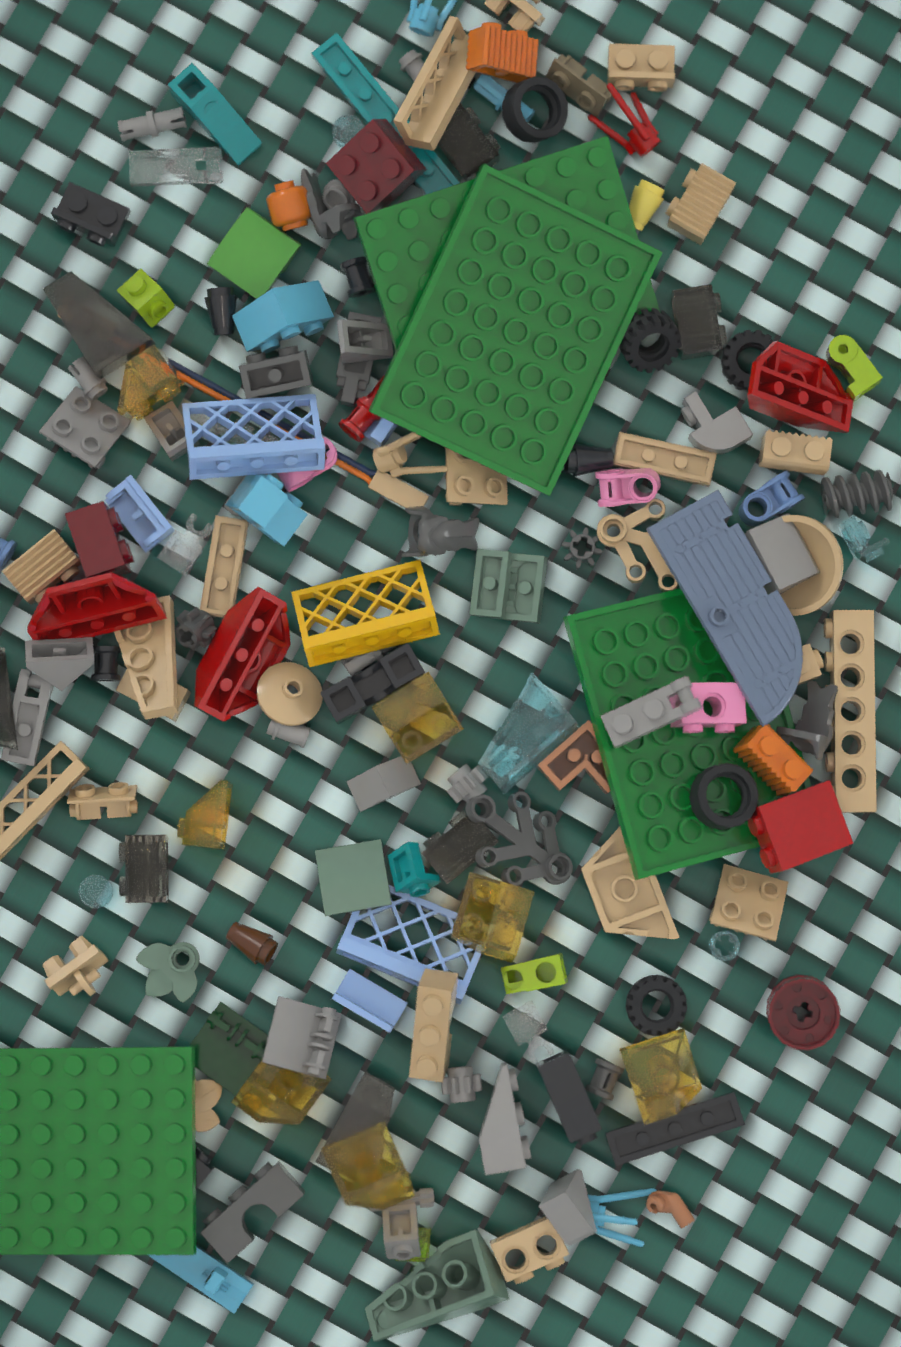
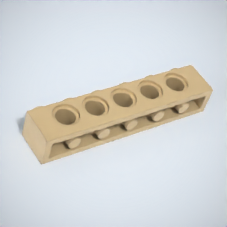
(859, 626)

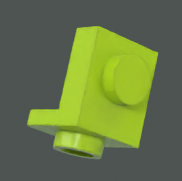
(146, 298)

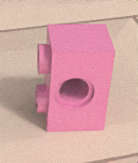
(727, 706)

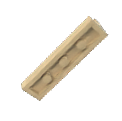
(442, 89)
(45, 802)

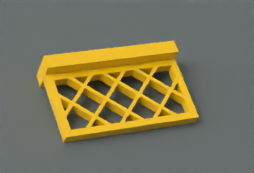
(369, 633)

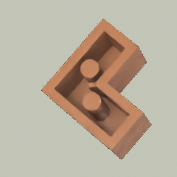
(574, 755)

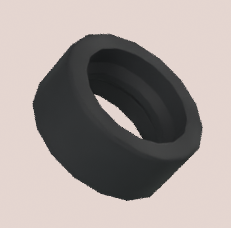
(555, 101)
(748, 793)

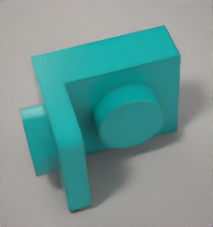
(409, 871)

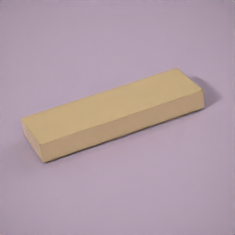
(665, 458)
(224, 565)

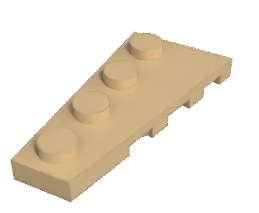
(151, 663)

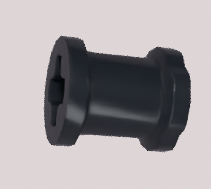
(358, 277)
(106, 663)

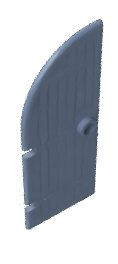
(728, 596)

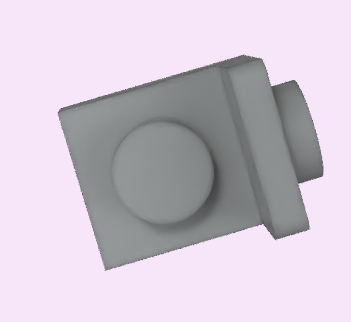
(401, 1232)

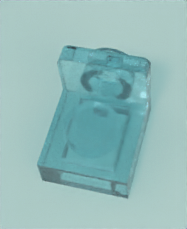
(856, 538)

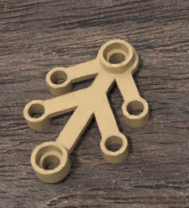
(629, 535)

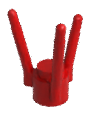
(643, 135)

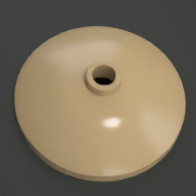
(827, 554)

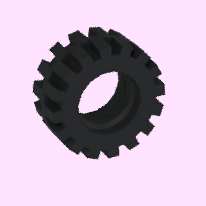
(738, 343)
(659, 352)
(677, 1009)

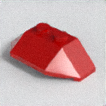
(798, 390)
(93, 608)
(243, 648)

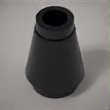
(221, 307)
(588, 459)

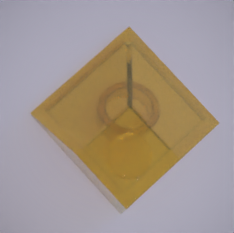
(208, 819)
(661, 1075)
(279, 1094)
(369, 1169)

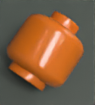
(288, 206)

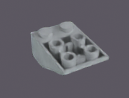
(499, 1135)

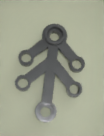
(523, 841)

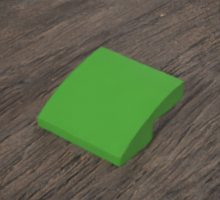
(254, 253)

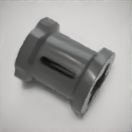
(604, 1079)

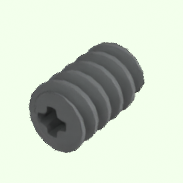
(857, 493)

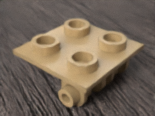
(473, 482)
(749, 903)

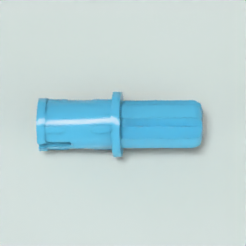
(495, 94)

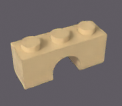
(432, 1024)

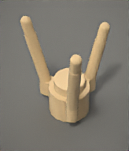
(393, 455)

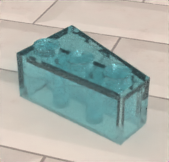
(527, 736)

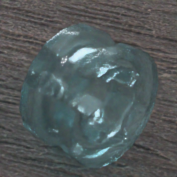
(732, 938)

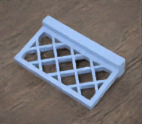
(255, 455)
(394, 962)

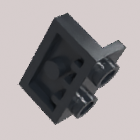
(91, 215)

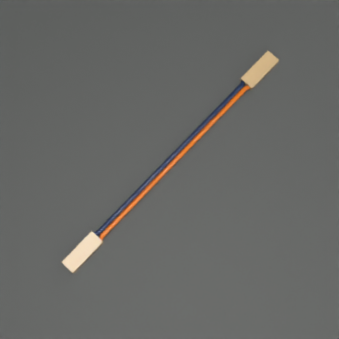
(381, 483)

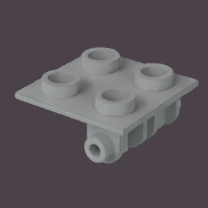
(85, 428)
(301, 1037)

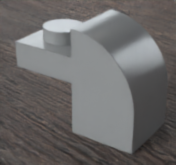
(716, 434)

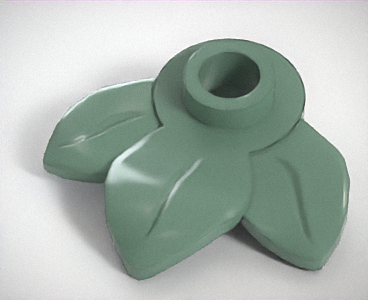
(166, 973)

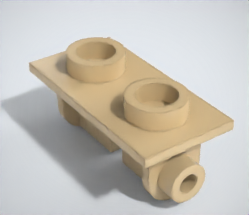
(87, 801)

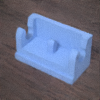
(139, 514)

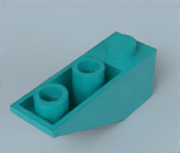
(214, 113)

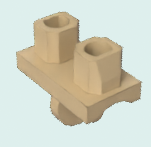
(523, 18)
(79, 972)

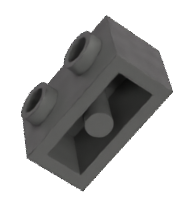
(277, 373)

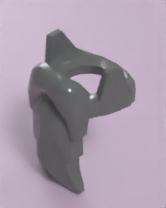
(331, 221)
(438, 533)
(814, 729)

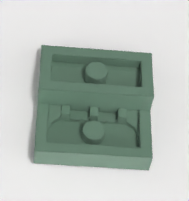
(508, 586)
(353, 877)

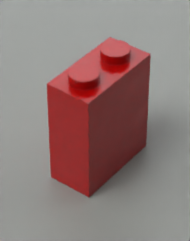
(799, 827)

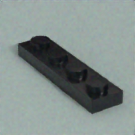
(688, 1125)

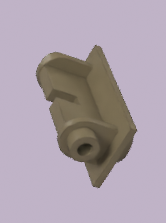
(588, 93)

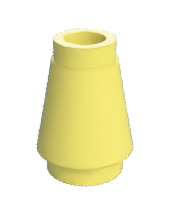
(644, 203)

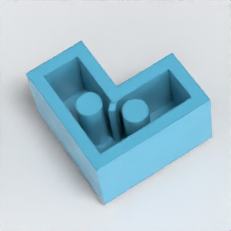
(282, 315)
(268, 507)

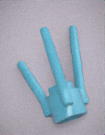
(425, 18)
(600, 1218)

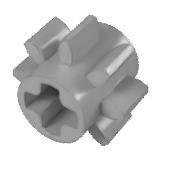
(467, 783)
(461, 1084)

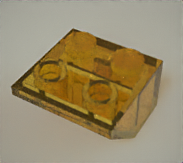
(146, 381)
(417, 718)
(492, 916)

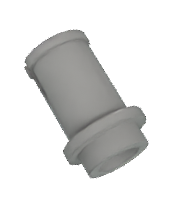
(412, 64)
(93, 386)
(292, 734)

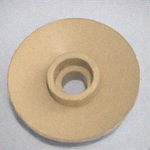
(284, 706)

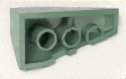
(447, 1285)

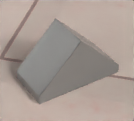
(363, 341)
(169, 430)
(59, 659)
(383, 783)
(569, 1208)

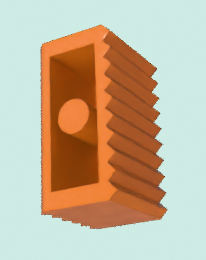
(502, 53)
(773, 760)

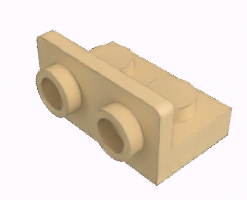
(641, 66)

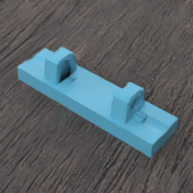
(224, 1284)

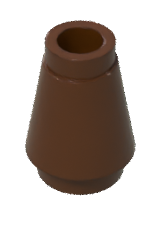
(252, 943)

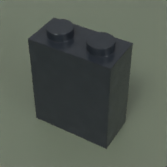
(569, 1097)

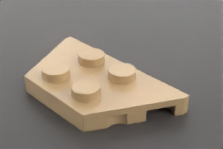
(620, 900)

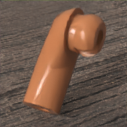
(669, 1203)

